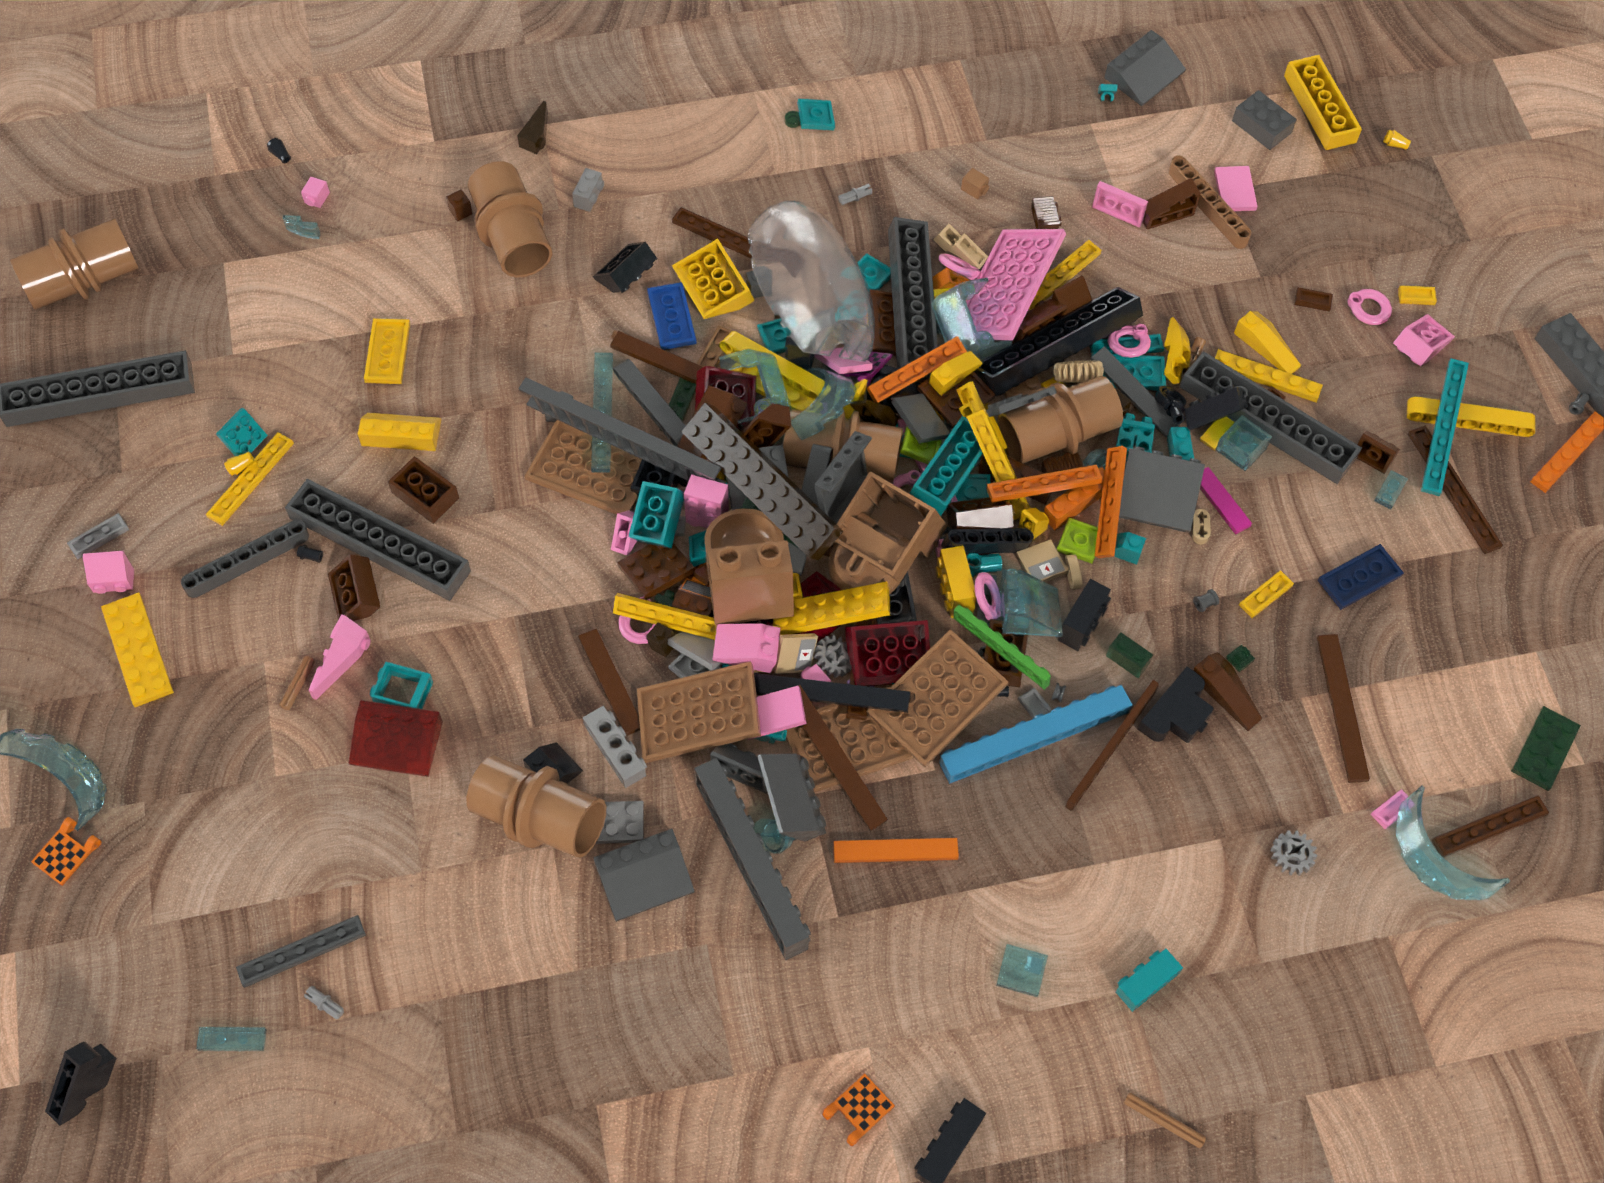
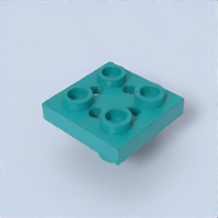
(242, 433)

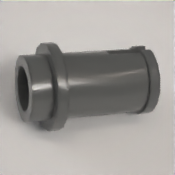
(1577, 406)

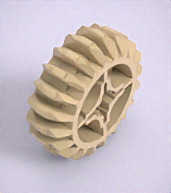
(1077, 370)

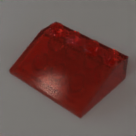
(395, 738)

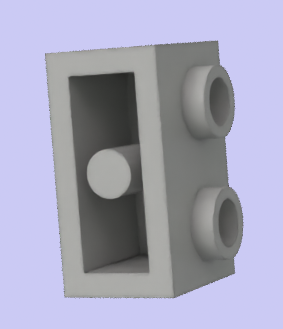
(587, 189)

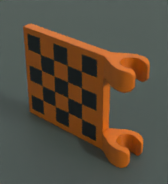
(63, 854)
(862, 1105)

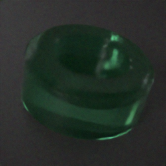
(792, 119)

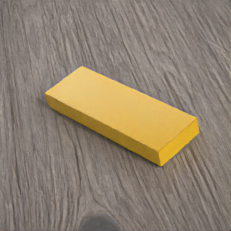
(1266, 594)

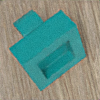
(1107, 89)

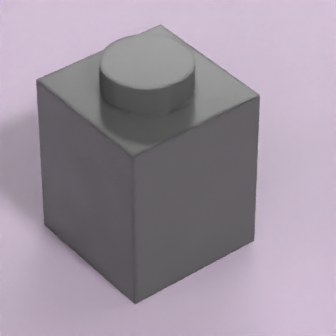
(753, 285)

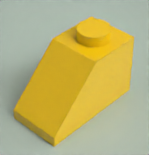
(1034, 521)

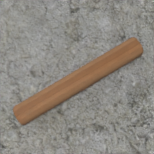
(1165, 1120)

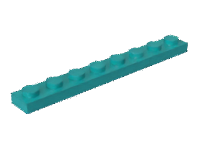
(1444, 427)

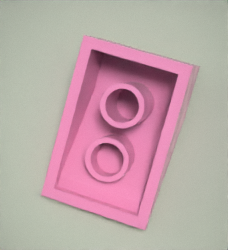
(1423, 339)
(747, 643)

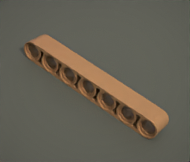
(1212, 204)

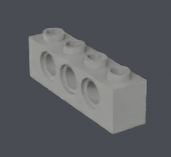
(627, 773)

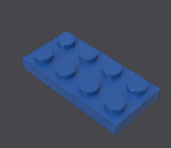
(671, 316)

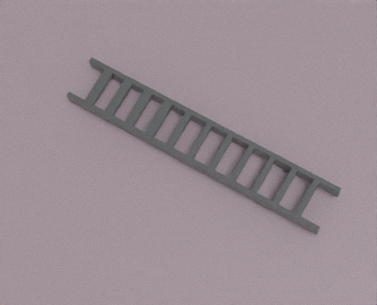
(617, 433)

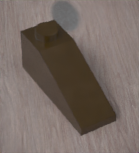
(533, 134)
(875, 412)

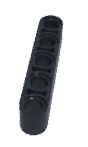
(989, 540)

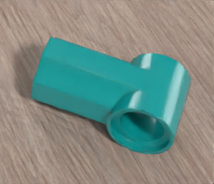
(984, 563)

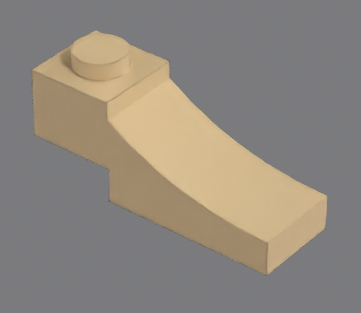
(960, 246)

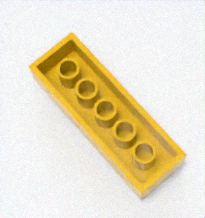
(1322, 102)

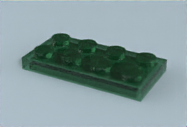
(1545, 748)

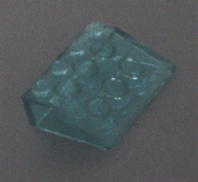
(1029, 605)

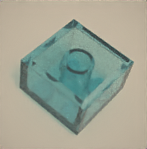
(1243, 443)

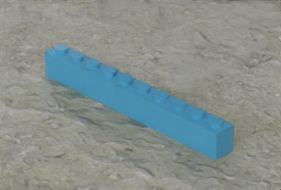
(1035, 733)

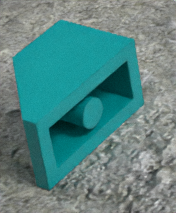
(1129, 547)

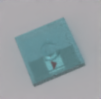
(1022, 970)

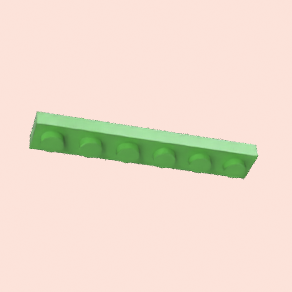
(1002, 647)

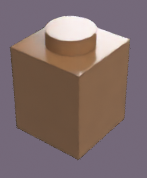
(975, 183)

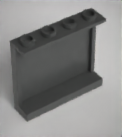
(843, 477)
(1160, 489)

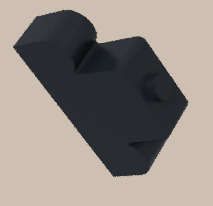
(1179, 710)
(80, 1075)

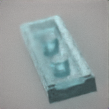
(231, 1039)

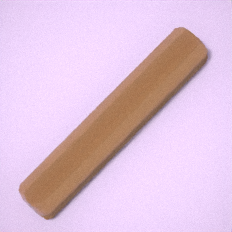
(297, 683)

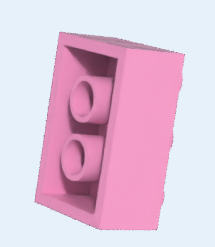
(704, 501)

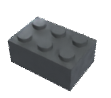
(1264, 120)

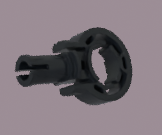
(1172, 402)

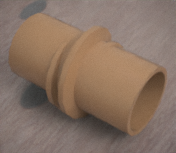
(509, 219)
(74, 264)
(1061, 420)
(880, 453)
(536, 806)

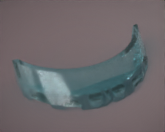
(836, 394)
(65, 763)
(1429, 864)

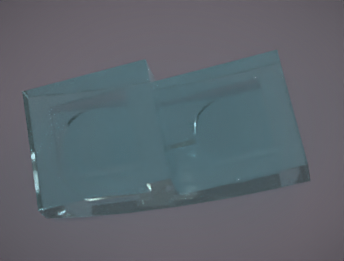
(305, 229)

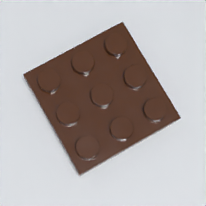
(950, 402)
(655, 569)

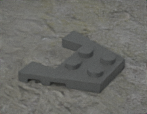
(1017, 401)

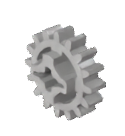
(833, 656)
(1296, 861)

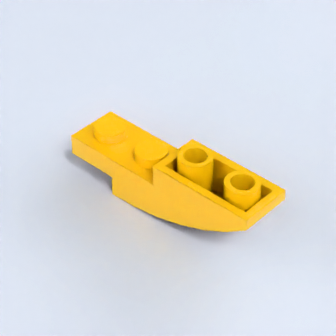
(1179, 351)
(973, 404)

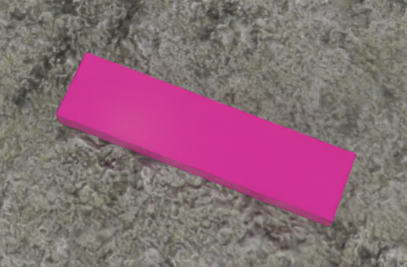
(1224, 502)

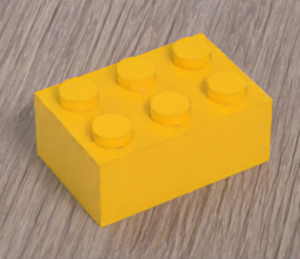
(955, 579)

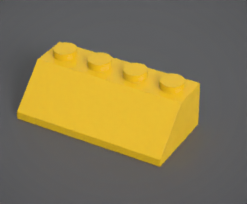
(399, 431)

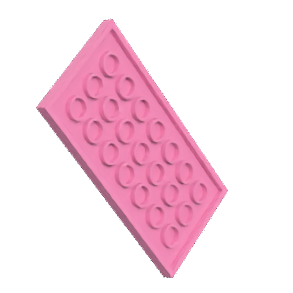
(1014, 277)

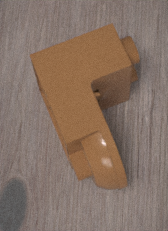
(867, 556)
(748, 568)

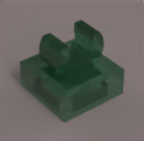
(666, 600)
(1240, 658)

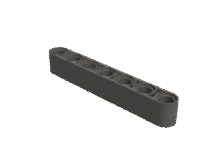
(650, 400)
(817, 464)
(238, 565)

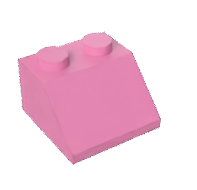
(108, 572)

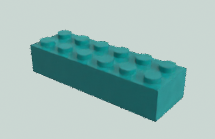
(948, 468)

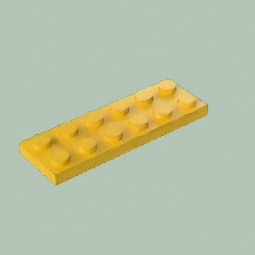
(836, 609)
(137, 649)

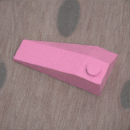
(346, 648)

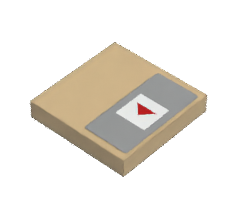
(1042, 561)
(795, 653)

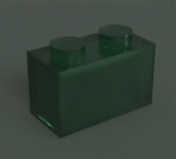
(1129, 655)

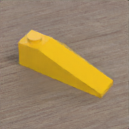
(1266, 340)

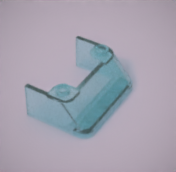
(956, 319)
(769, 375)

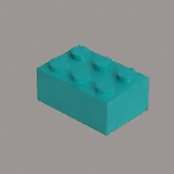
(657, 514)

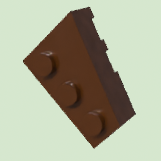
(1172, 204)

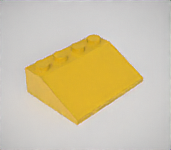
(713, 281)

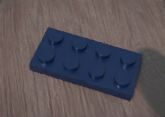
(1360, 576)

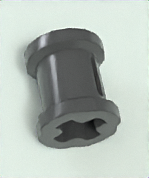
(1206, 600)

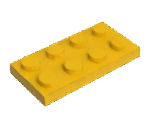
(387, 351)

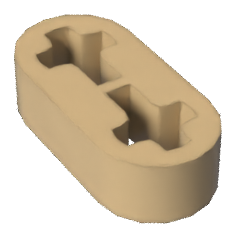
(1204, 526)
(1074, 573)

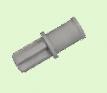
(855, 194)
(324, 1002)

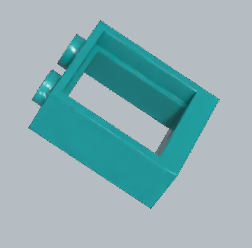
(384, 675)

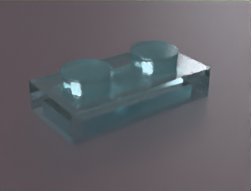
(1391, 489)

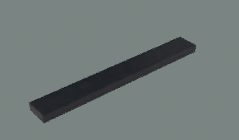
(837, 692)

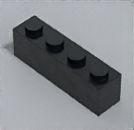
(950, 1144)

